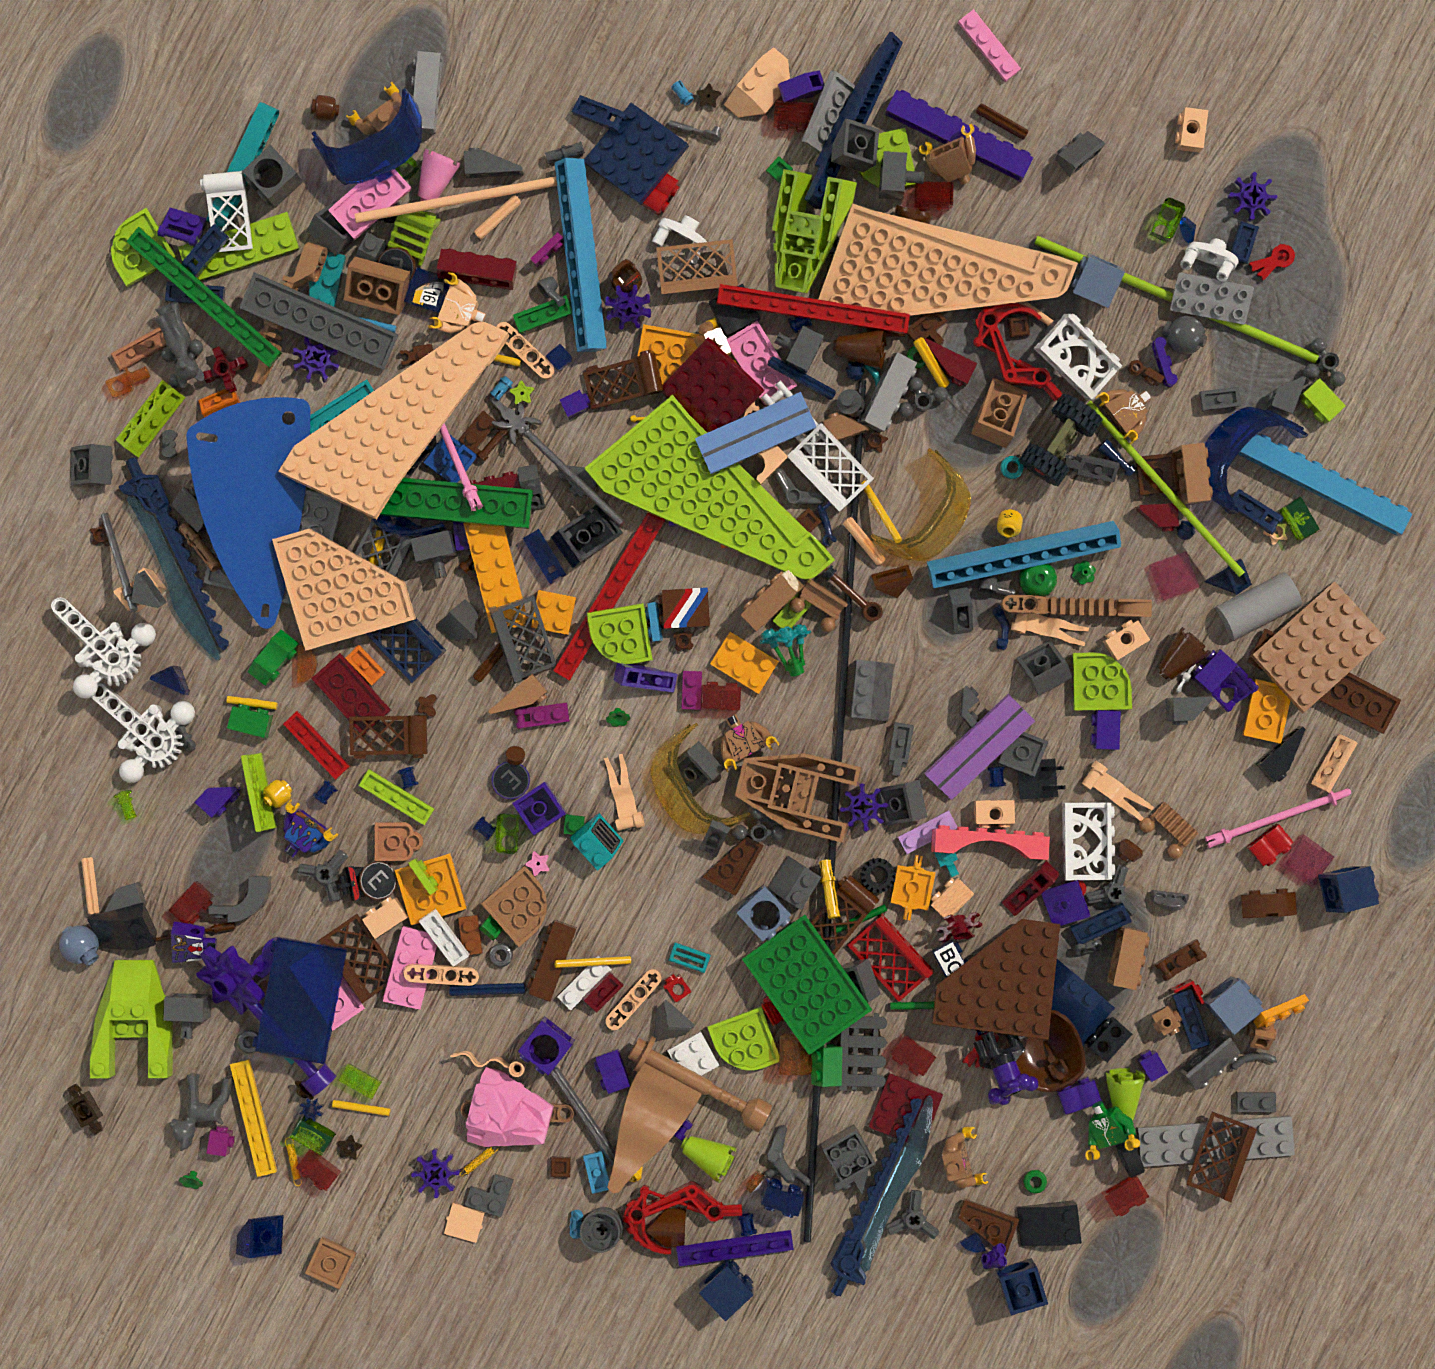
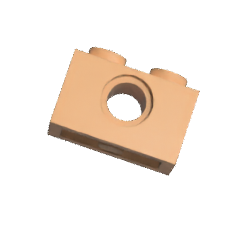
(1198, 120)
(1137, 638)
(983, 807)

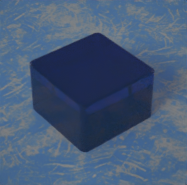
(559, 357)

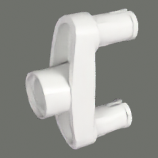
(686, 229)
(1212, 253)

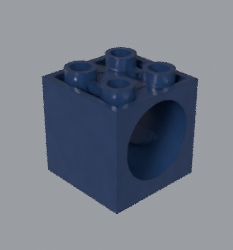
(1348, 889)
(1021, 1286)
(726, 1289)

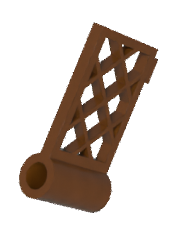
(647, 375)
(414, 736)
(859, 898)

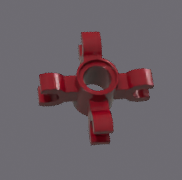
(238, 364)
(959, 927)

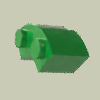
(273, 658)

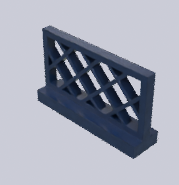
(422, 635)

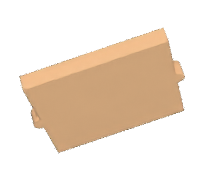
(464, 1222)

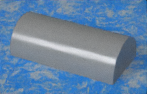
(1259, 605)

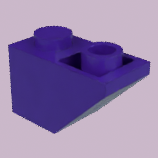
(802, 86)
(215, 799)

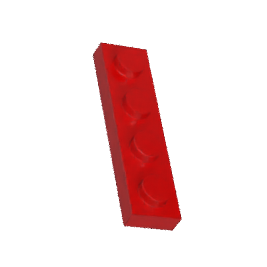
(316, 745)

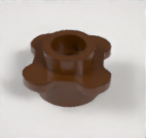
(679, 645)

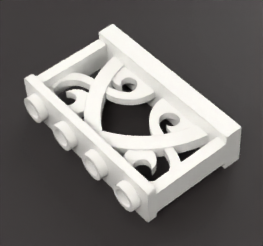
(1052, 356)
(1071, 819)

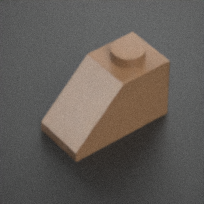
(843, 426)

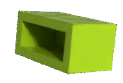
(1321, 401)

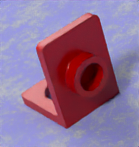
(673, 980)
(1195, 988)

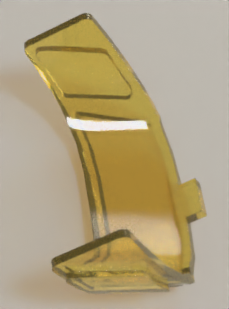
(943, 524)
(675, 794)

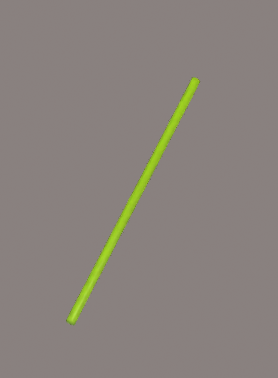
(1168, 492)

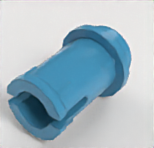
(683, 94)
(502, 386)

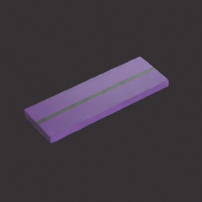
(979, 746)

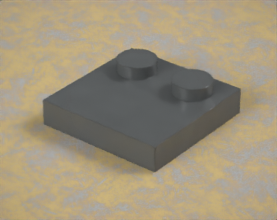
(1024, 754)

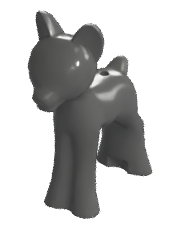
(178, 343)
(184, 1130)

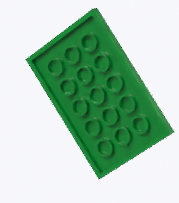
(807, 984)

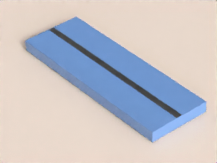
(755, 433)

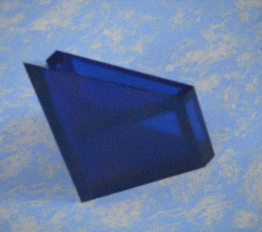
(172, 678)

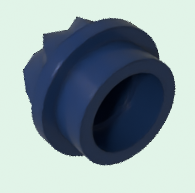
(854, 371)
(1185, 530)

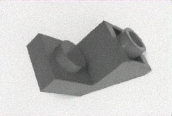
(969, 699)

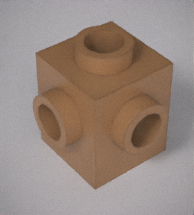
(1167, 1013)
(1261, 1037)

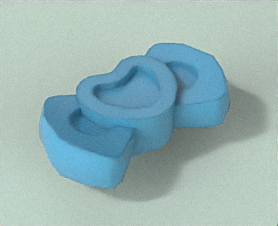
(575, 1223)

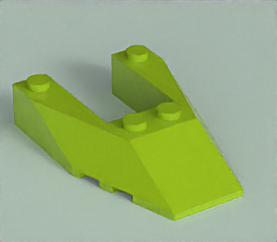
(802, 237)
(132, 1008)

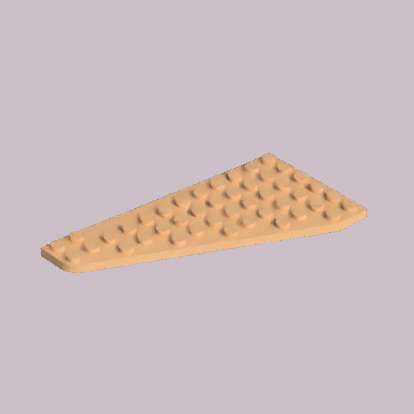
(933, 269)
(379, 438)

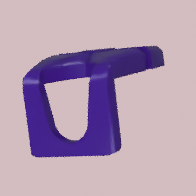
(1240, 683)

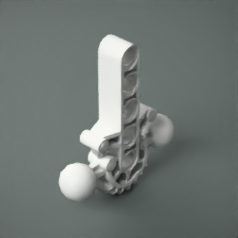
(87, 685)
(132, 769)

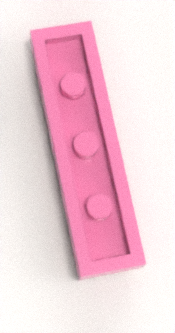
(989, 45)

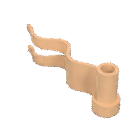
(1046, 626)
(1113, 789)
(624, 798)
(512, 1067)

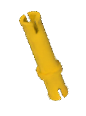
(829, 889)

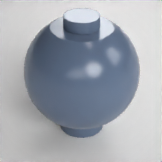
(79, 945)

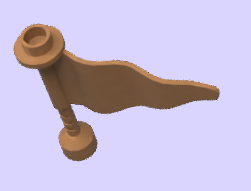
(659, 1105)

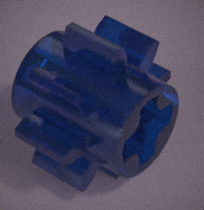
(306, 1109)

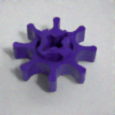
(1258, 191)
(628, 307)
(313, 366)
(863, 797)
(438, 1180)

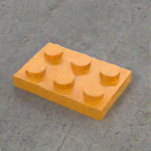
(744, 662)
(1266, 713)

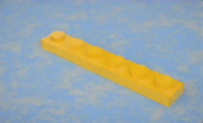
(253, 1117)

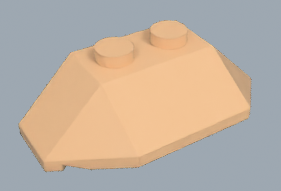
(759, 87)

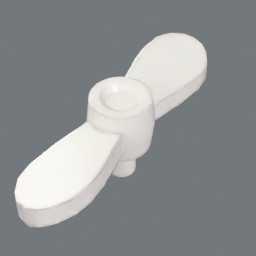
(1186, 677)

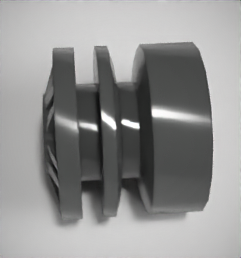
(593, 1237)

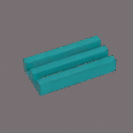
(695, 951)

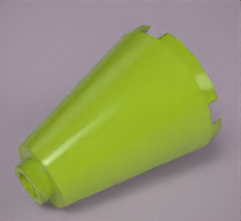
(1125, 1089)
(709, 1156)

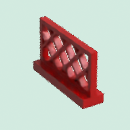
(903, 946)

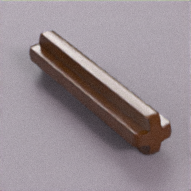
(1002, 121)
(489, 663)

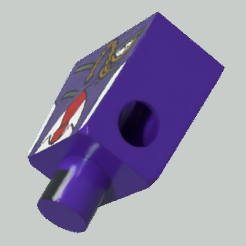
(189, 942)

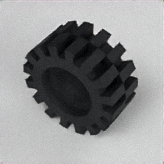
(889, 875)

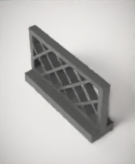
(396, 559)
(506, 642)

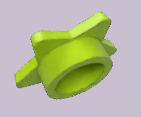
(522, 398)

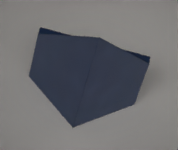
(1228, 579)

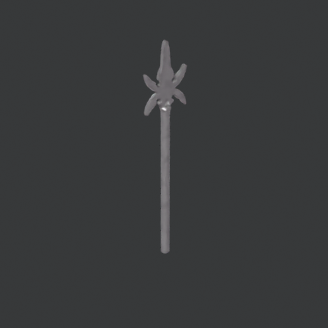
(517, 423)

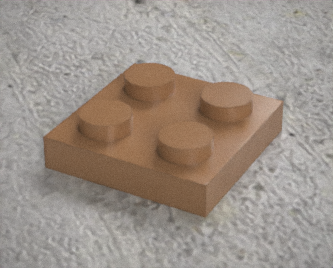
(330, 1263)

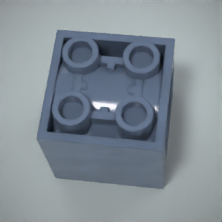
(1097, 280)
(746, 913)
(1233, 1004)

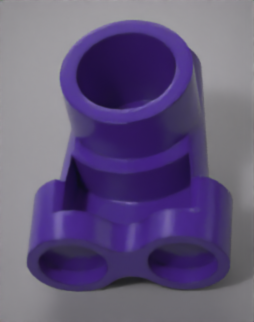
(995, 1257)

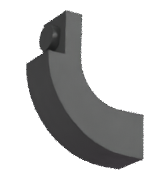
(257, 895)

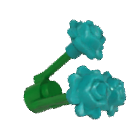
(787, 635)

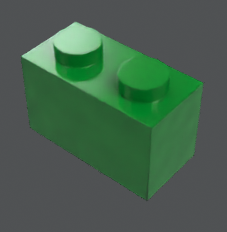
(250, 721)
(827, 1066)

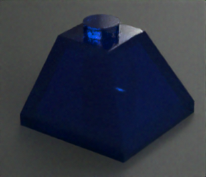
(260, 1237)

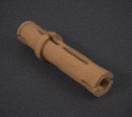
(195, 540)

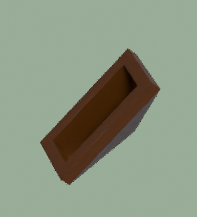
(893, 581)

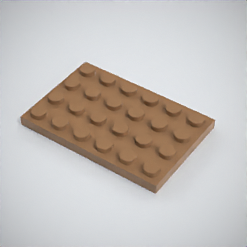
(1318, 647)

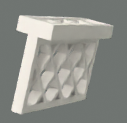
(818, 479)

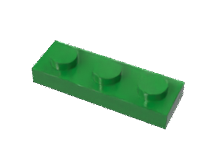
(541, 315)

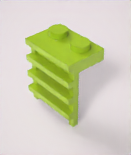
(420, 223)

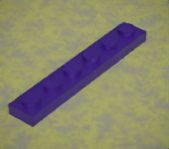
(734, 1248)

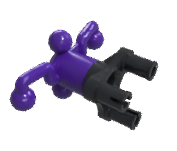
(1004, 1068)

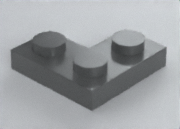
(493, 1200)

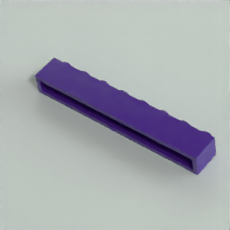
(944, 129)

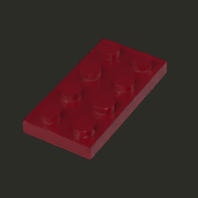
(350, 692)

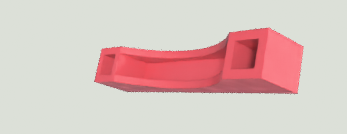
(1029, 846)

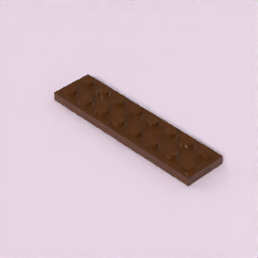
(1352, 696)

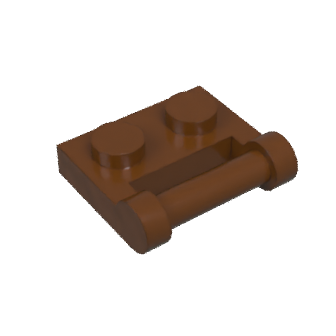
(479, 432)

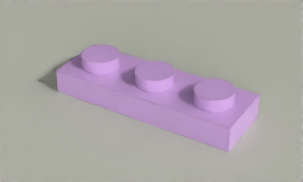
(922, 834)

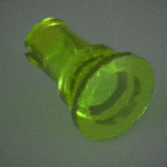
(125, 802)

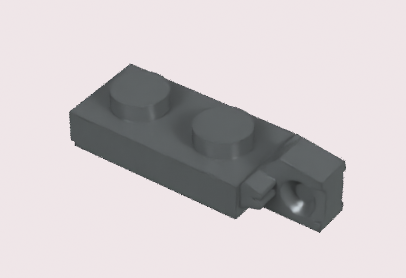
(1093, 467)
(900, 746)

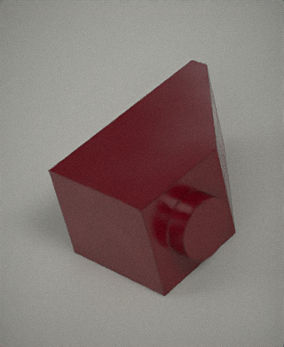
(1160, 515)

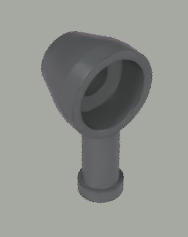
(547, 287)
(989, 586)

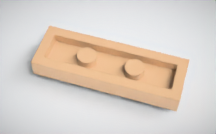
(1334, 763)

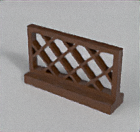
(349, 973)
(1237, 1163)

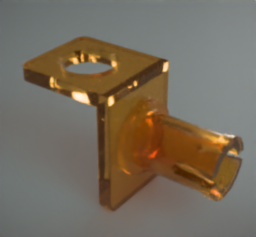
(128, 380)

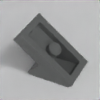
(859, 1179)

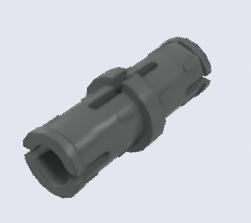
(565, 152)

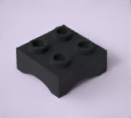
(733, 318)

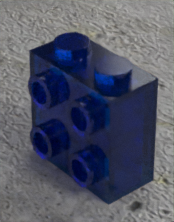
(782, 1197)

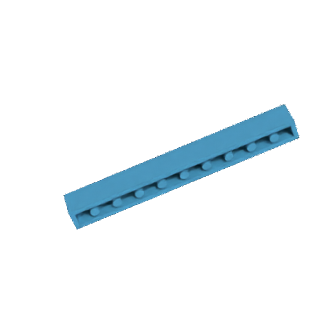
(580, 255)
(1326, 484)
(1024, 554)

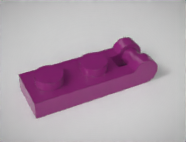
(542, 715)

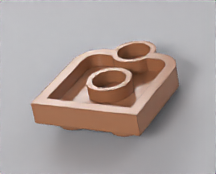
(395, 841)

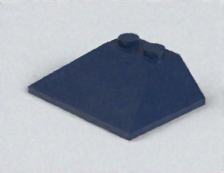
(1079, 1002)

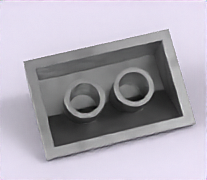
(871, 690)
(1210, 1061)

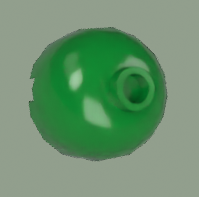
(1038, 580)

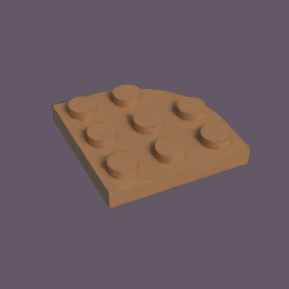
(518, 906)

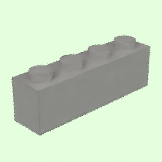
(427, 87)
(888, 392)

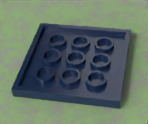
(637, 154)

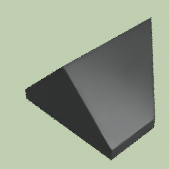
(146, 592)
(461, 622)
(670, 1022)

